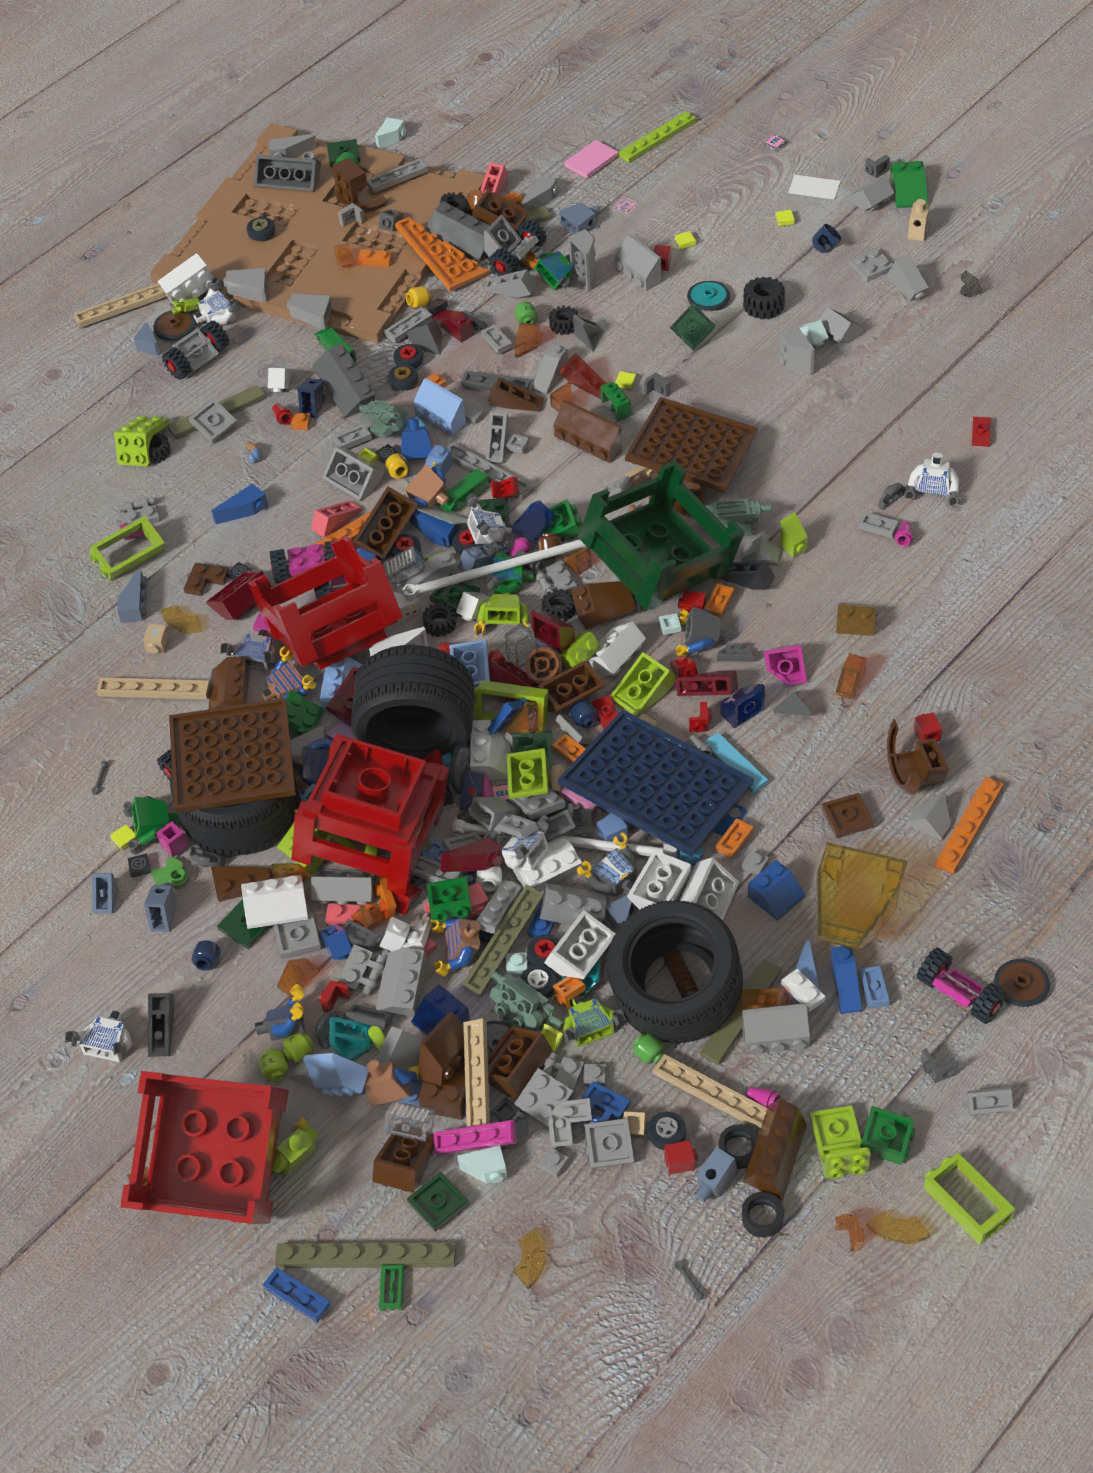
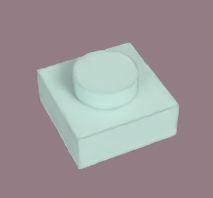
(670, 624)
(516, 963)

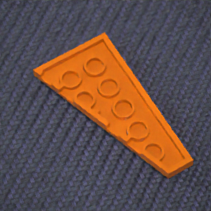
(441, 257)

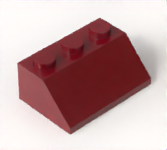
(235, 596)
(509, 673)

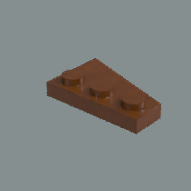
(229, 879)

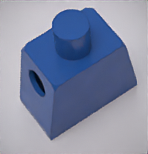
(415, 440)

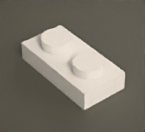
(803, 990)

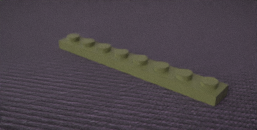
(364, 1255)

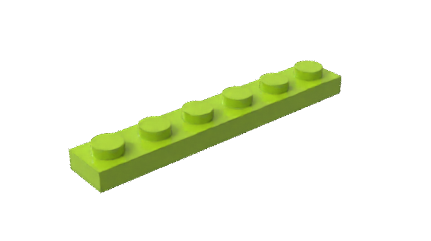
(657, 137)

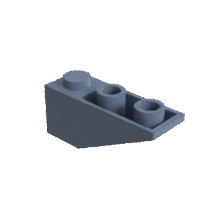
(478, 557)
(131, 600)

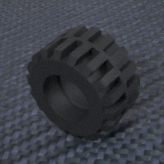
(764, 297)

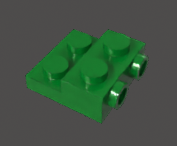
(565, 520)
(302, 713)
(449, 899)
(888, 1135)

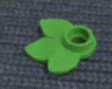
(170, 873)

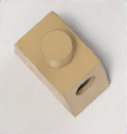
(919, 213)

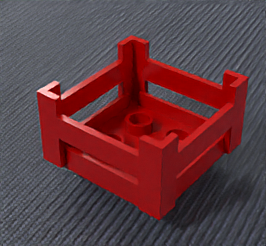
(337, 622)
(372, 800)
(207, 1148)

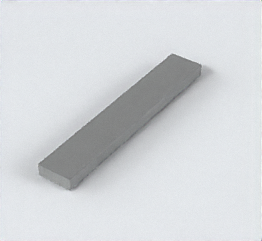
(471, 462)

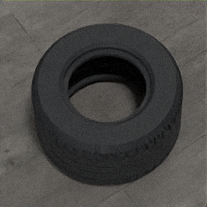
(413, 701)
(240, 827)
(668, 929)

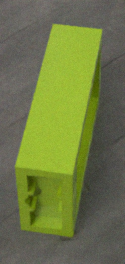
(143, 523)
(513, 691)
(979, 1233)

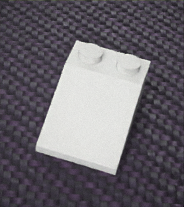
(412, 637)

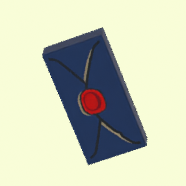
(471, 787)

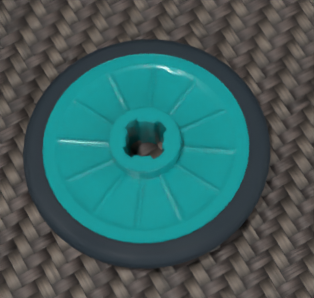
(708, 295)

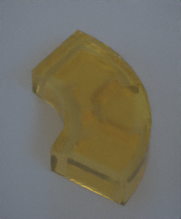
(184, 622)
(898, 1230)
(532, 1258)

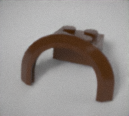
(350, 179)
(918, 767)

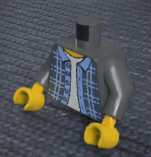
(613, 872)

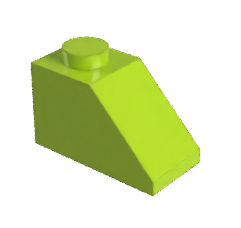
(792, 535)

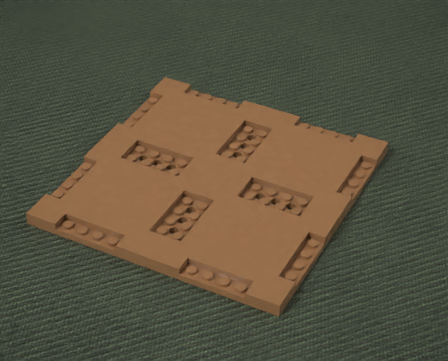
(308, 228)

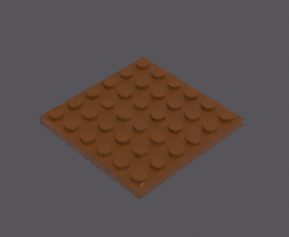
(698, 440)
(231, 755)

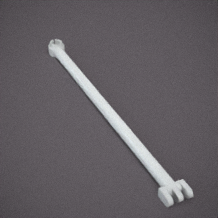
(411, 591)
(460, 827)

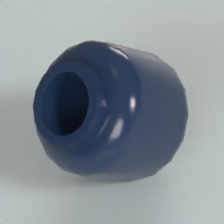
(584, 714)
(206, 955)

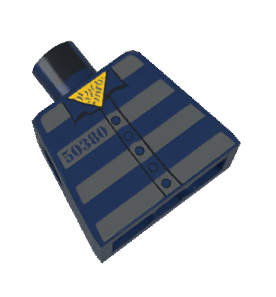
(311, 396)

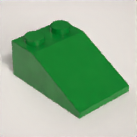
(908, 183)

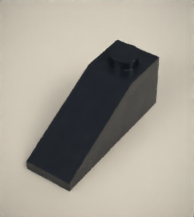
(750, 574)
(160, 1023)

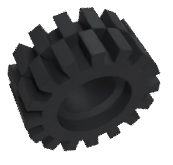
(455, 200)
(559, 314)
(162, 450)
(559, 598)
(439, 611)

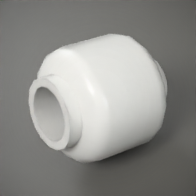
(490, 878)

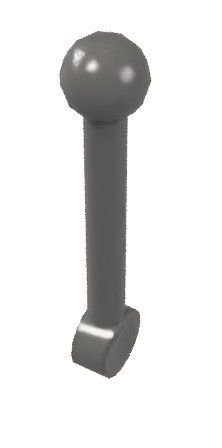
(95, 790)
(679, 1266)

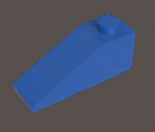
(241, 505)
(433, 528)
(845, 979)

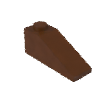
(514, 397)

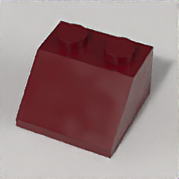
(552, 630)

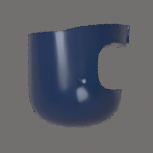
(826, 235)

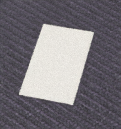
(814, 187)
(442, 514)

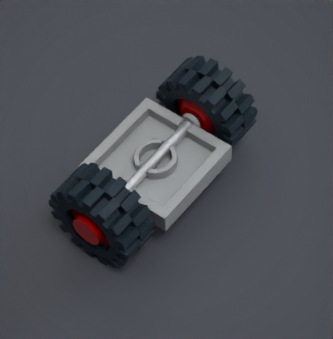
(506, 262)
(195, 349)

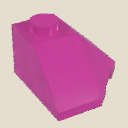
(786, 663)

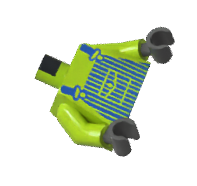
(590, 1021)

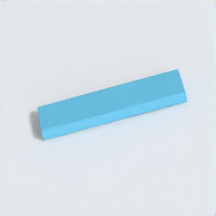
(729, 755)

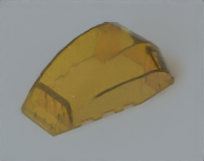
(855, 894)

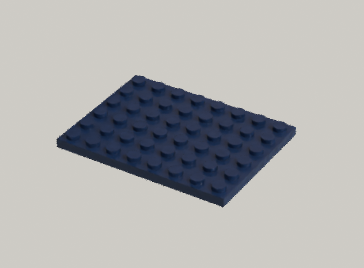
(656, 782)

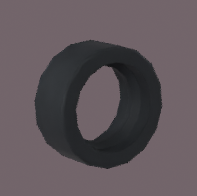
(738, 1130)
(763, 1198)

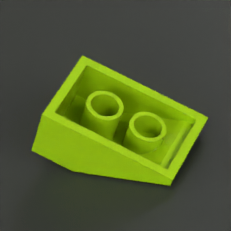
(643, 685)
(527, 773)

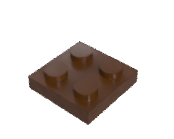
(847, 815)

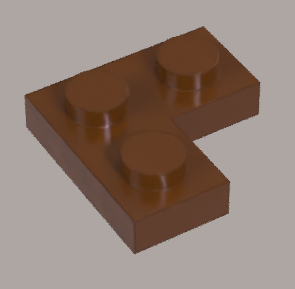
(203, 574)

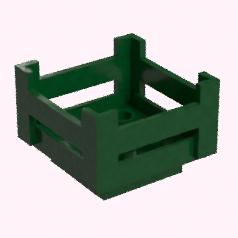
(653, 545)

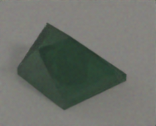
(693, 326)

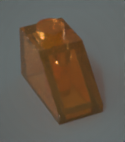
(527, 339)
(851, 676)
(763, 998)

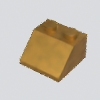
(855, 619)

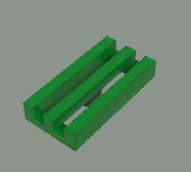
(391, 1304)

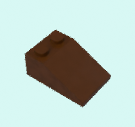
(602, 602)
(447, 1099)
(402, 1162)

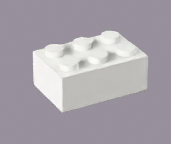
(187, 280)

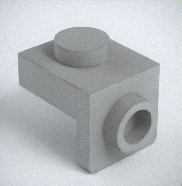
(350, 214)

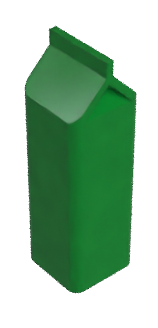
(330, 338)
(473, 483)

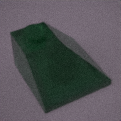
(533, 741)

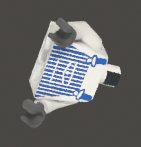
(216, 306)
(934, 477)
(485, 525)
(527, 852)
(103, 1038)

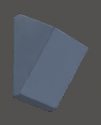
(146, 341)
(103, 892)
(619, 911)

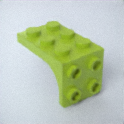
(134, 439)
(839, 1142)

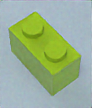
(580, 650)

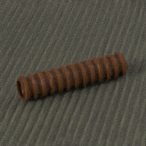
(680, 973)

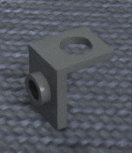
(931, 1068)

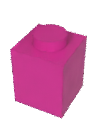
(172, 839)

